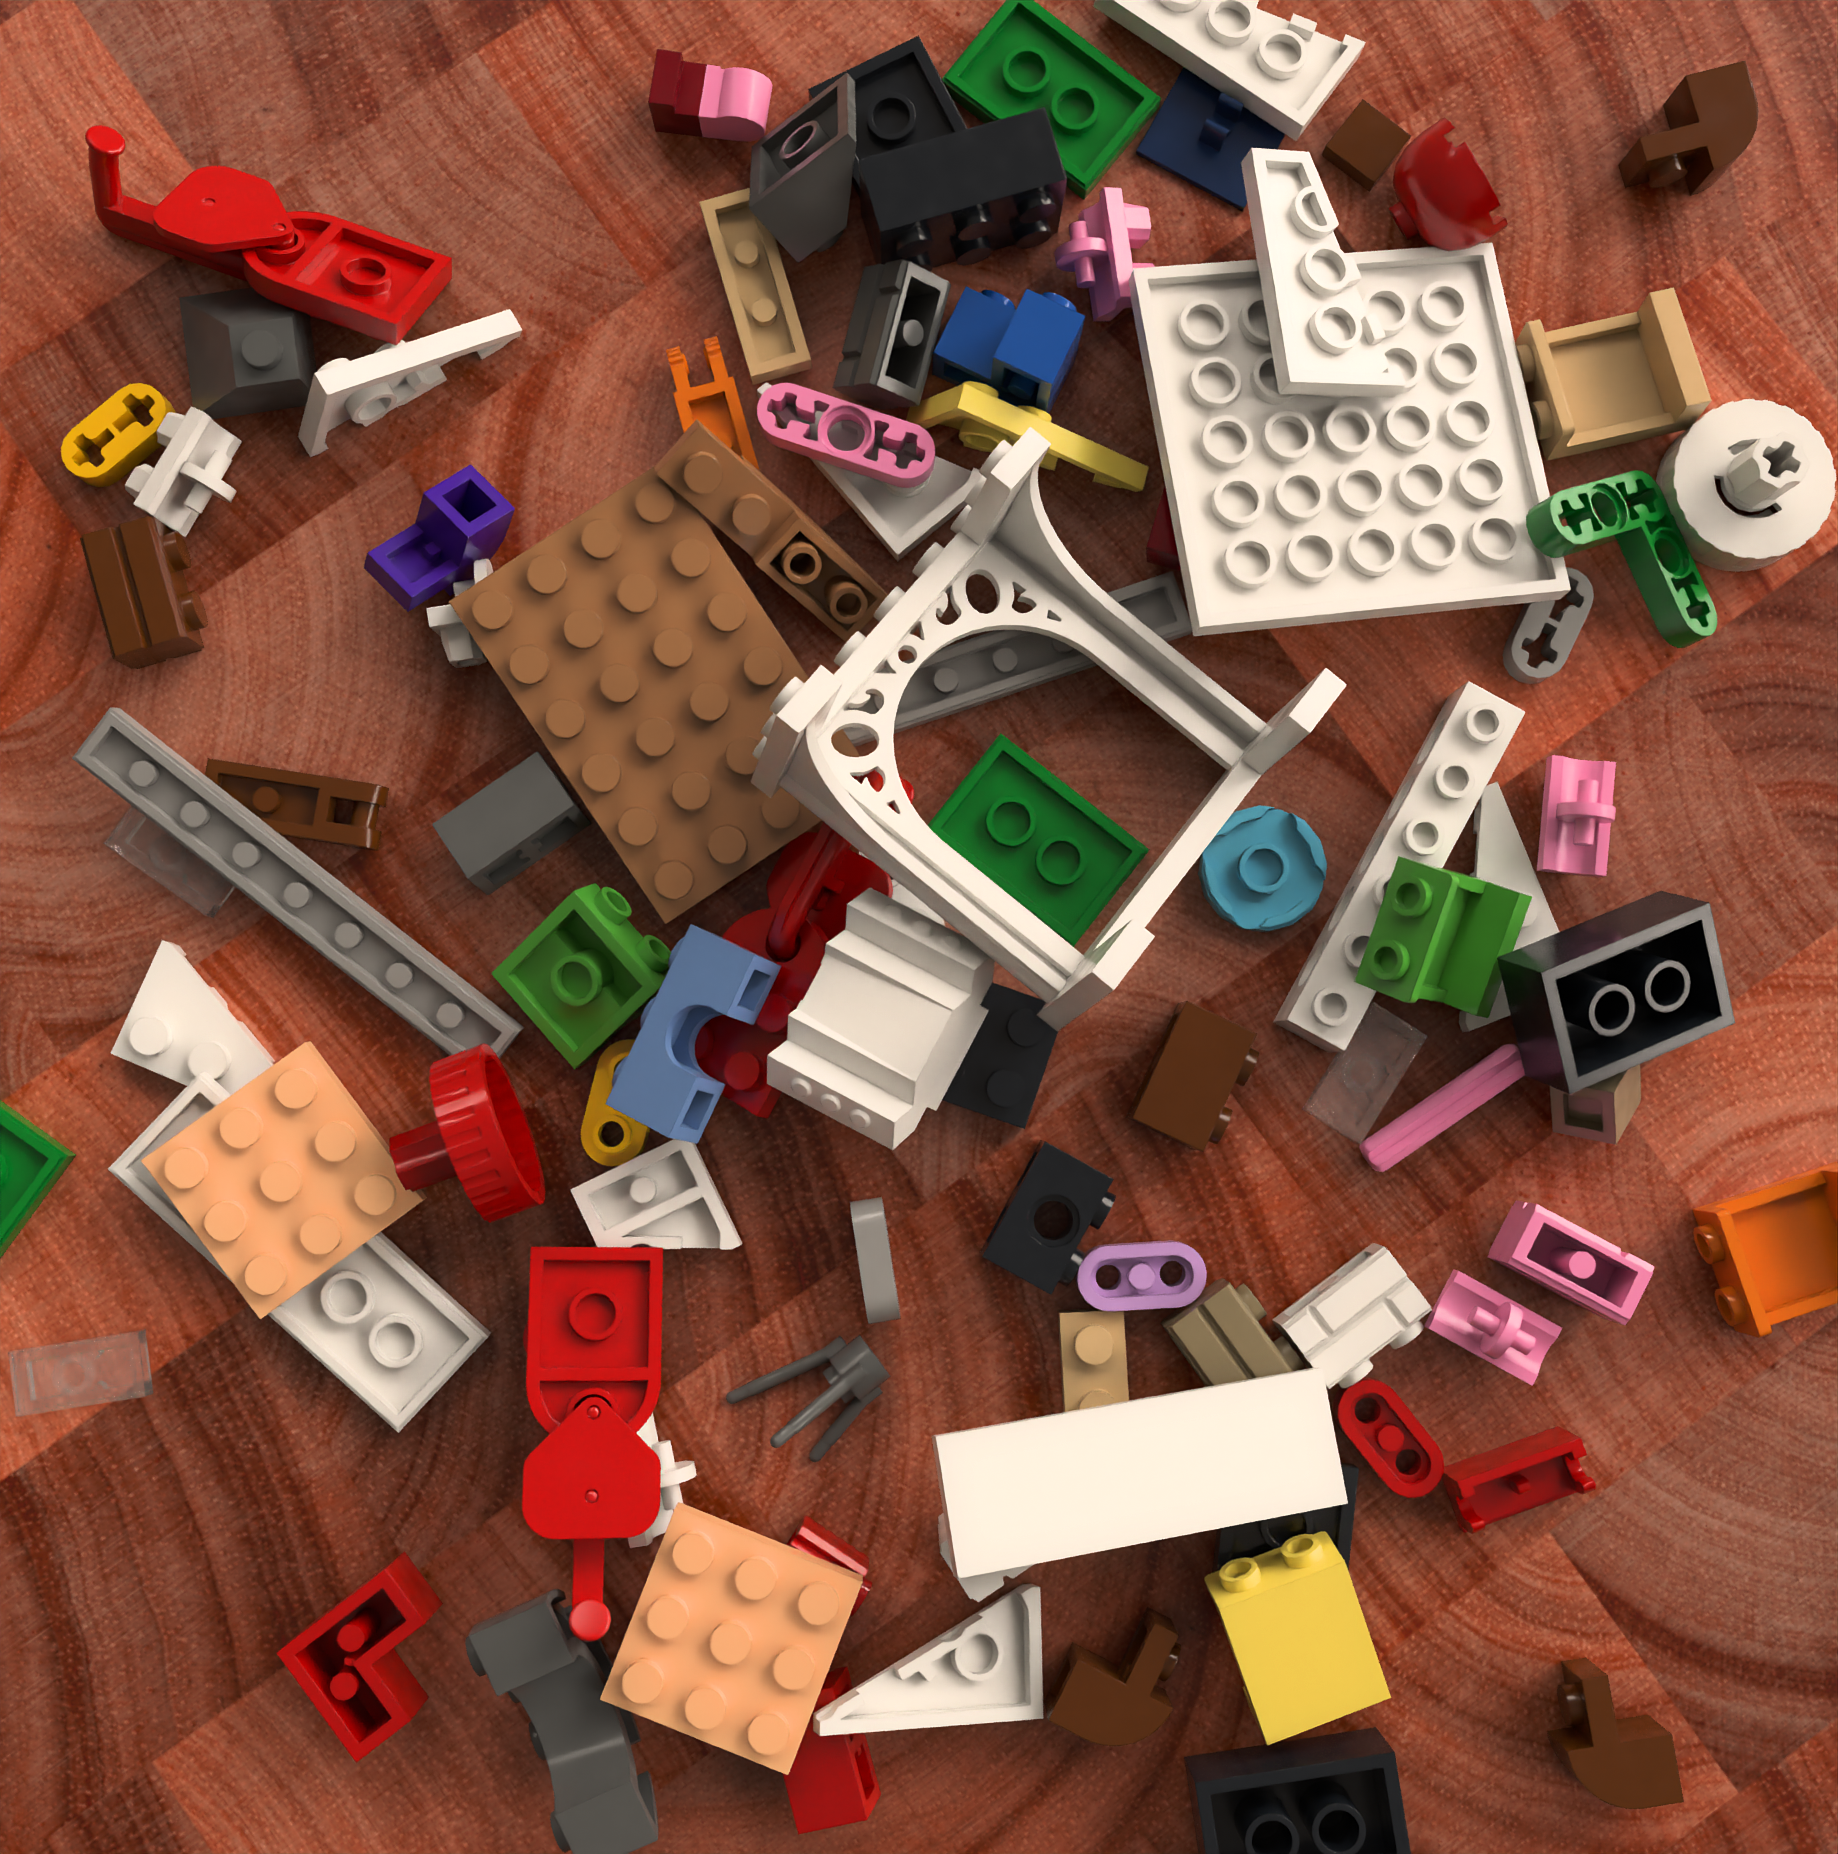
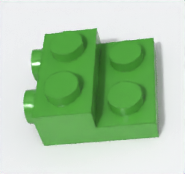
(585, 972)

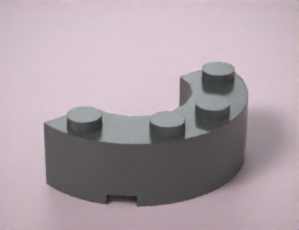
(586, 1741)

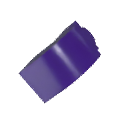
(454, 527)

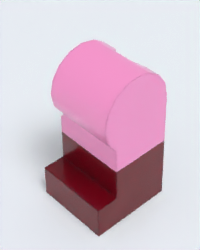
(708, 99)

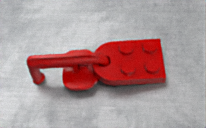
(291, 258)
(807, 910)
(593, 1475)

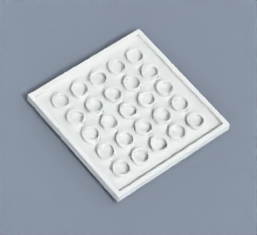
(1345, 501)

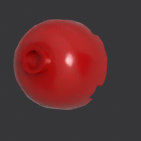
(1443, 193)

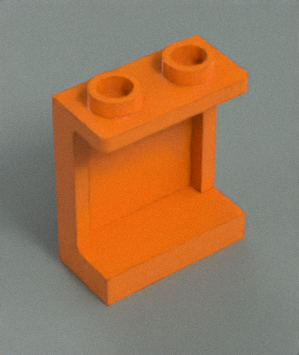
(1773, 1249)

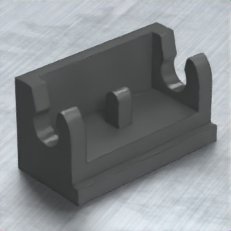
(511, 824)

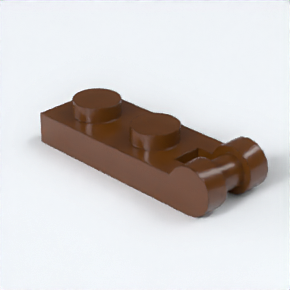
(304, 803)

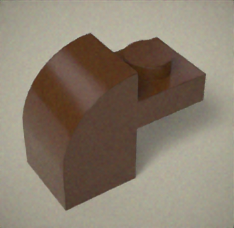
(1710, 126)
(1113, 1701)
(1617, 1760)

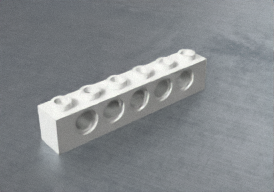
(1418, 826)

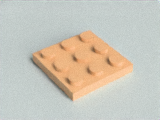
(282, 1179)
(732, 1638)

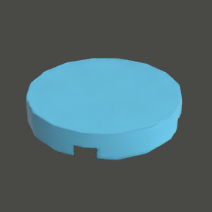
(1263, 869)

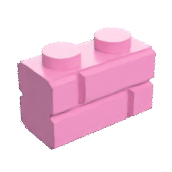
(1571, 1262)

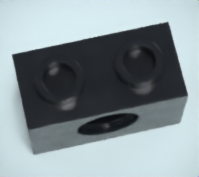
(1046, 1178)

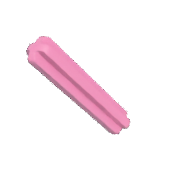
(1443, 1108)

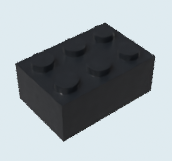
(964, 193)
(1616, 990)
(1300, 1797)

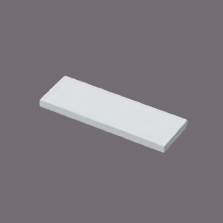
(365, 1319)
(1137, 1471)

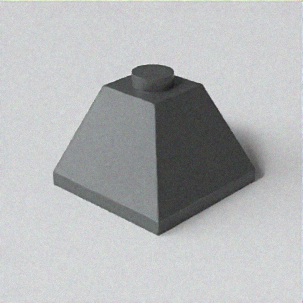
(806, 172)
(246, 353)

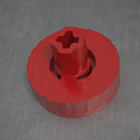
(476, 1136)

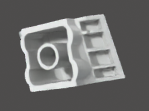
(884, 1020)

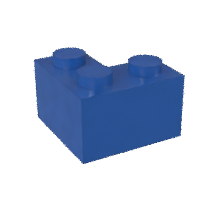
(1013, 350)

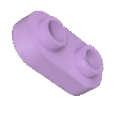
(1139, 1276)

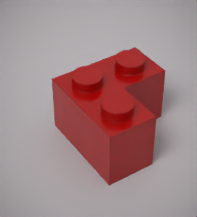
(350, 1658)

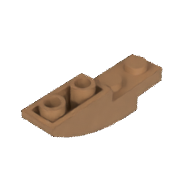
(771, 530)

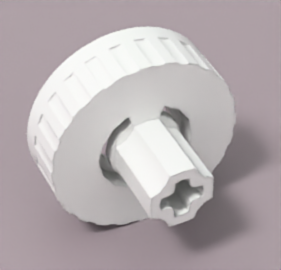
(1762, 460)

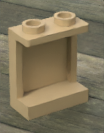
(1612, 378)

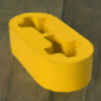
(117, 433)

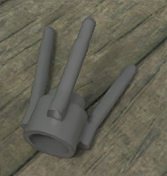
(853, 1375)

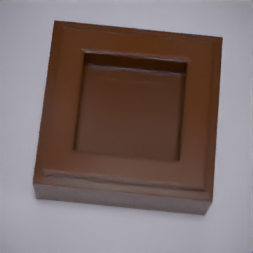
(1366, 145)

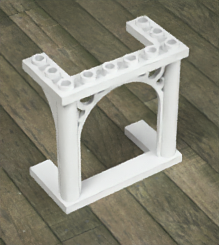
(1015, 547)

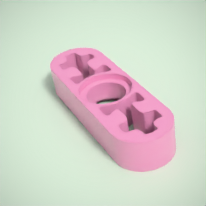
(797, 435)

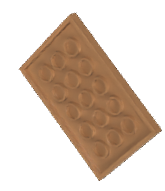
(648, 686)

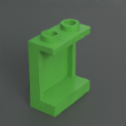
(1442, 937)

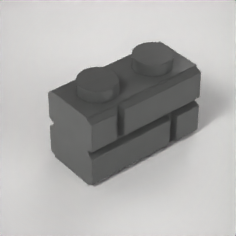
(892, 335)

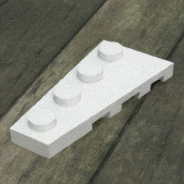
(1255, 57)
(1308, 285)

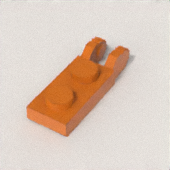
(712, 403)

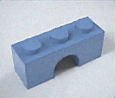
(661, 1075)

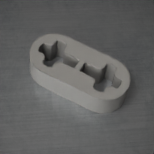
(1560, 632)
(875, 1260)

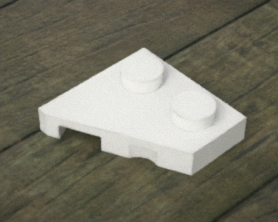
(657, 1202)

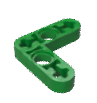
(1647, 529)

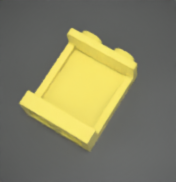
(1297, 1636)

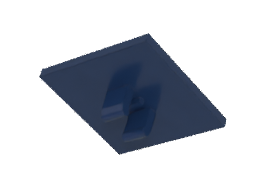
(1206, 137)

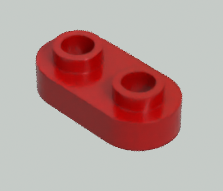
(1386, 1435)

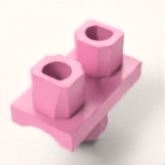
(1102, 251)
(1576, 816)
(1492, 1326)

